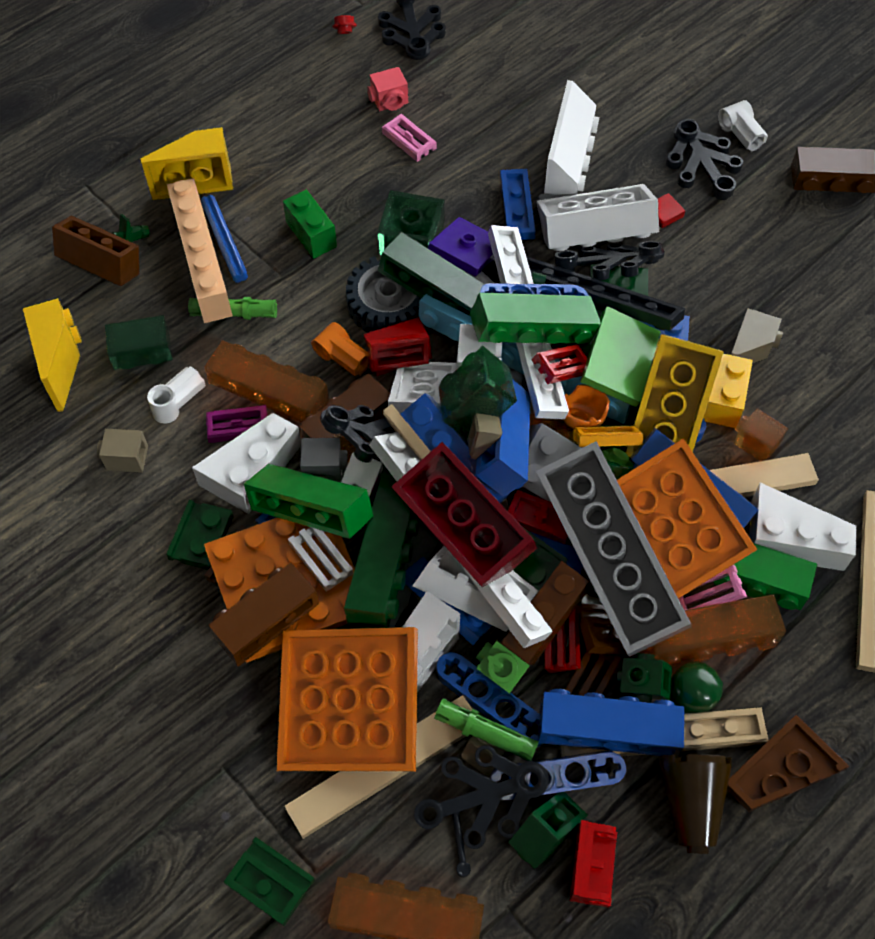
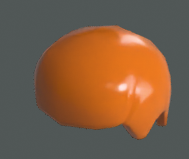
(586, 407)

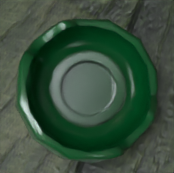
(696, 687)

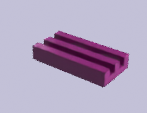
(230, 430)

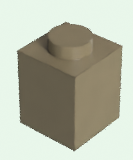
(123, 450)

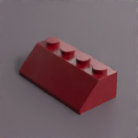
(464, 516)

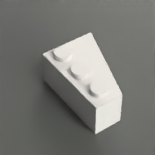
(232, 465)
(801, 530)
(452, 585)
(437, 633)

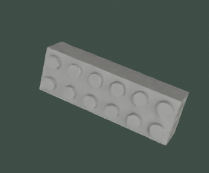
(613, 549)

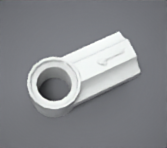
(741, 121)
(168, 398)

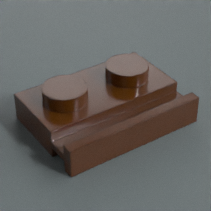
(599, 631)

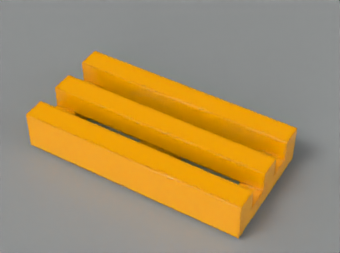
(608, 436)

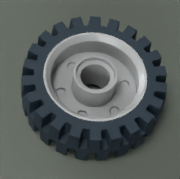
(377, 300)

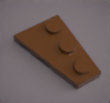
(784, 766)

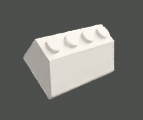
(571, 143)
(598, 217)

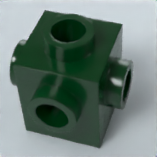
(645, 678)

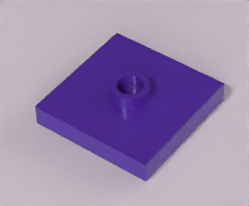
(464, 246)

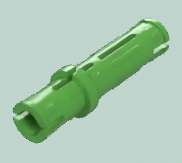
(242, 308)
(480, 727)

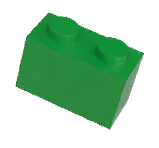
(310, 223)

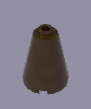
(696, 797)

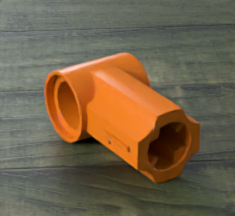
(336, 345)

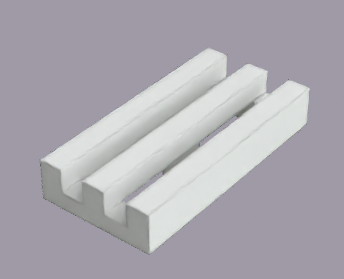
(306, 536)

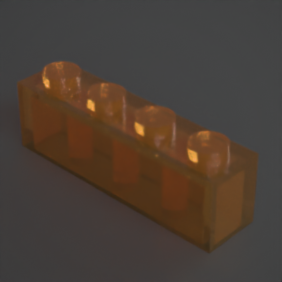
(266, 382)
(724, 629)
(399, 913)

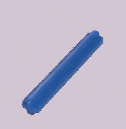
(224, 239)

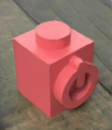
(388, 89)

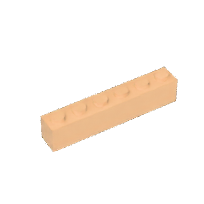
(199, 251)

